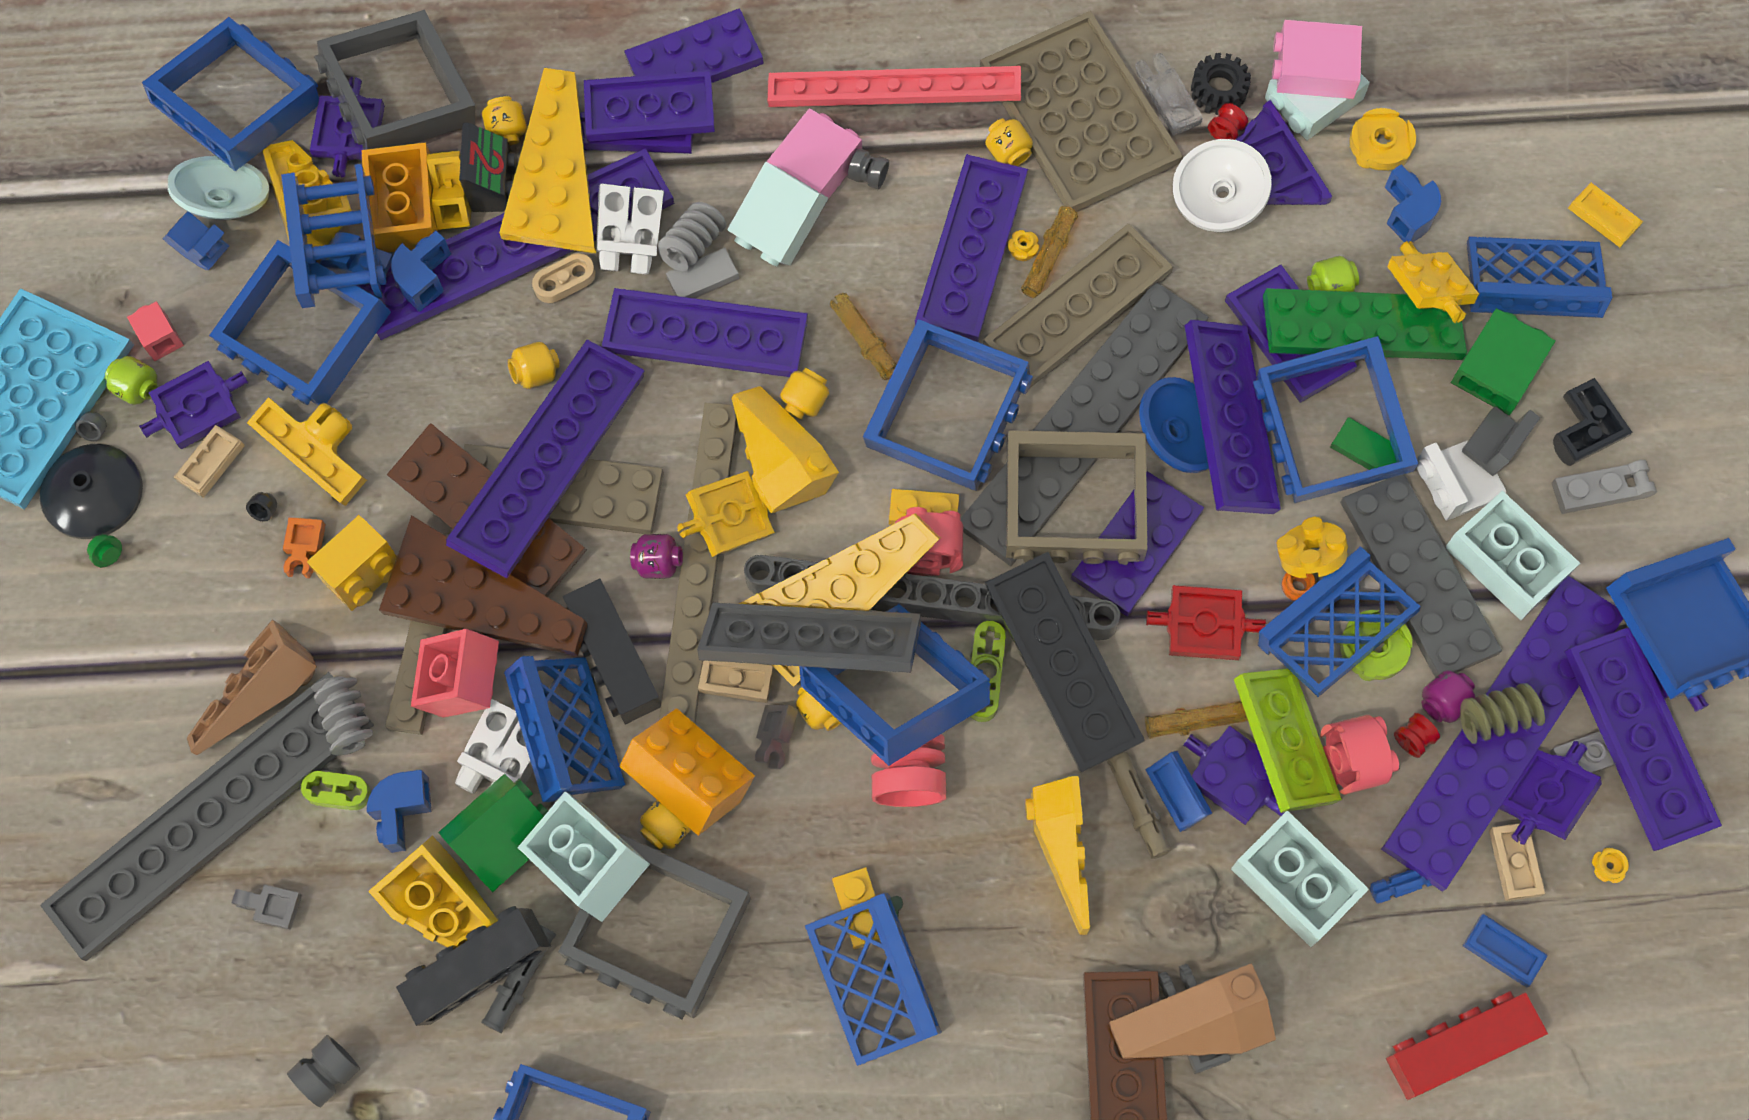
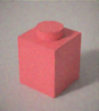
(155, 331)

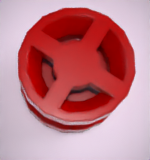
(1228, 123)
(1417, 735)

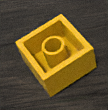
(354, 563)

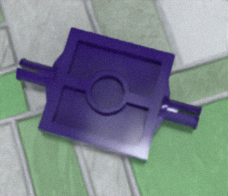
(333, 136)
(194, 404)
(1233, 775)
(1551, 794)

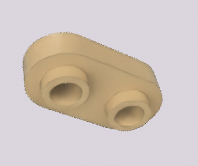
(562, 277)

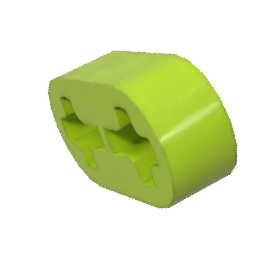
(337, 783)

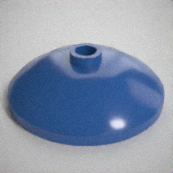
(1173, 424)

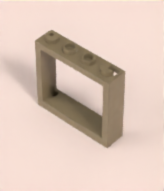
(1077, 446)

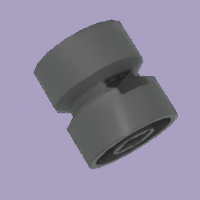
(325, 1069)

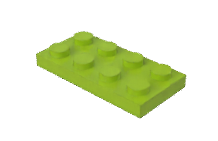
(1287, 740)

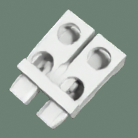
(628, 237)
(494, 749)

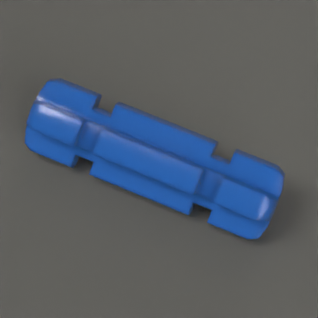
(1397, 885)

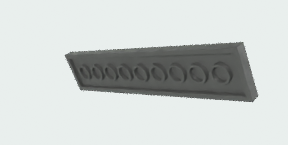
(1096, 401)
(192, 827)

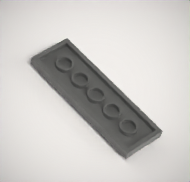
(1412, 555)
(810, 637)

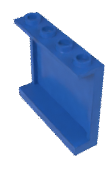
(1688, 619)

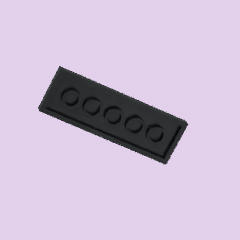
(1064, 662)

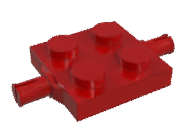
(1205, 622)

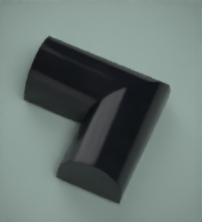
(1598, 425)

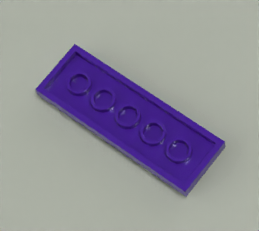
(972, 246)
(705, 332)
(1231, 418)
(1642, 739)

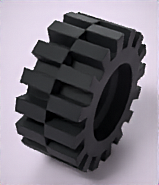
(1220, 68)

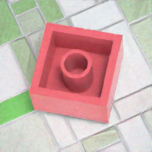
(455, 673)

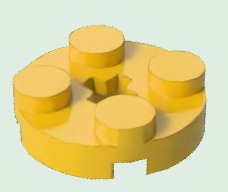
(1374, 154)
(1297, 552)

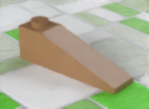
(272, 673)
(1210, 1018)

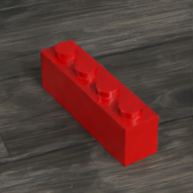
(1466, 1045)

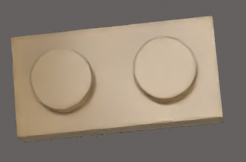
(736, 680)
(1516, 864)

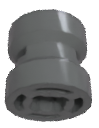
(868, 169)

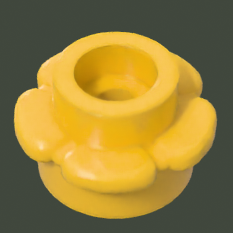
(1023, 253)
(1612, 856)

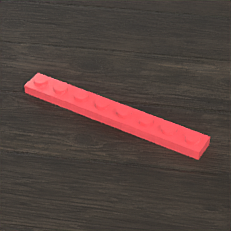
(894, 86)

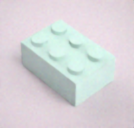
(1511, 555)
(583, 856)
(1299, 878)

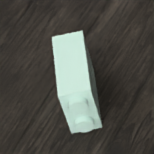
(1312, 113)
(776, 215)

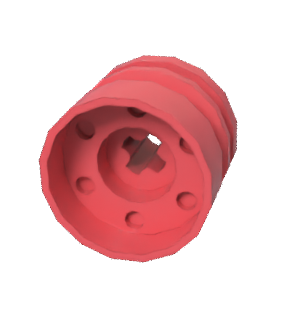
(912, 778)

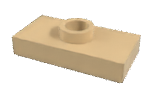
(209, 461)

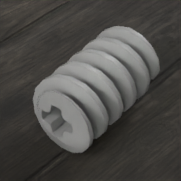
(691, 236)
(341, 714)

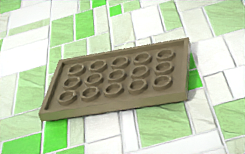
(1085, 113)

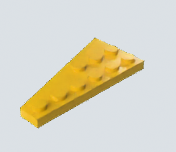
(551, 180)
(854, 576)

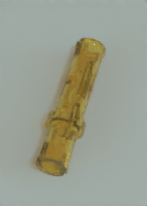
(1054, 241)
(871, 346)
(1194, 719)

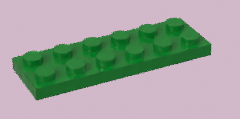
(1330, 319)

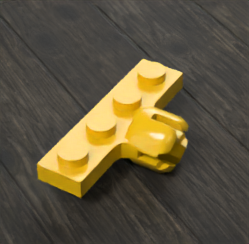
(312, 445)

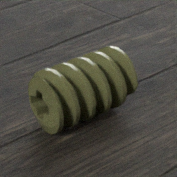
(1501, 709)

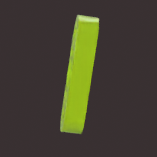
(997, 648)

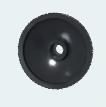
(102, 502)

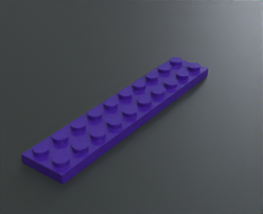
(485, 260)
(1478, 777)

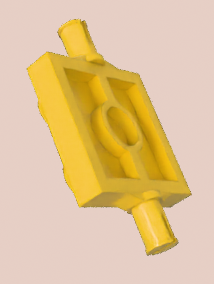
(1433, 280)
(727, 514)

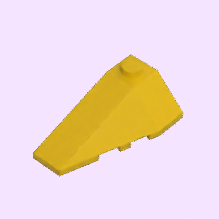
(291, 158)
(784, 457)
(1057, 823)
(433, 896)

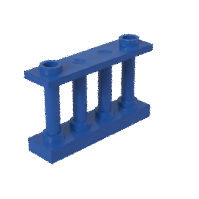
(305, 254)

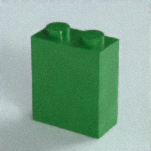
(1503, 361)
(492, 829)

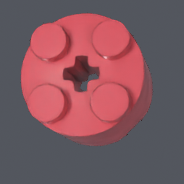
(947, 550)
(1359, 753)

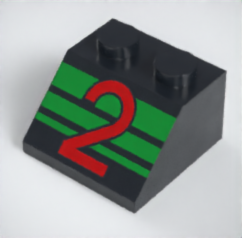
(486, 169)

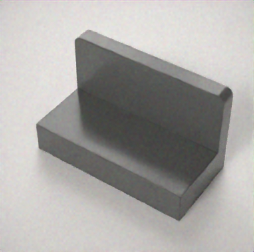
(1498, 439)

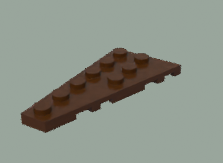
(457, 593)

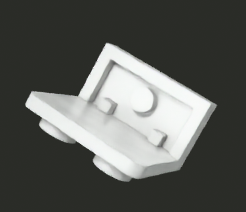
(1456, 480)

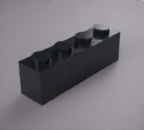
(613, 653)
(473, 966)

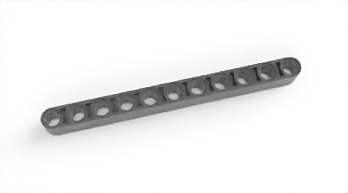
(947, 590)

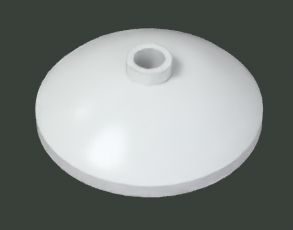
(1217, 168)

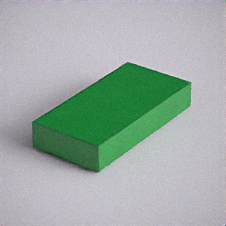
(1363, 445)

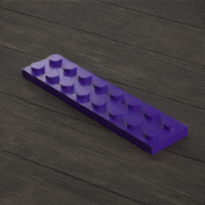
(545, 459)

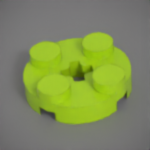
(1379, 665)

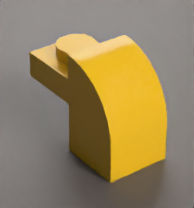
(448, 197)

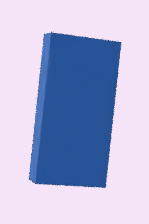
(1178, 791)
(1505, 950)

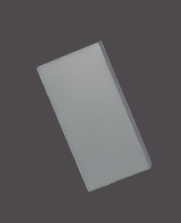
(704, 276)

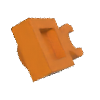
(302, 540)

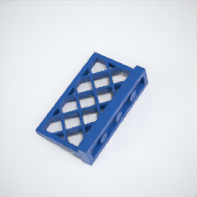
(1538, 296)
(1312, 607)
(541, 728)
(903, 968)

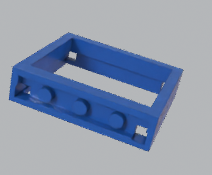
(259, 133)
(340, 359)
(902, 376)
(1387, 399)
(878, 735)
(522, 1081)

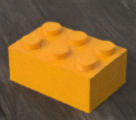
(402, 195)
(686, 771)

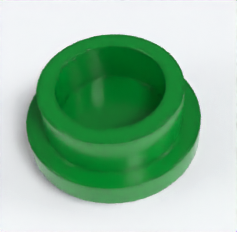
(104, 550)

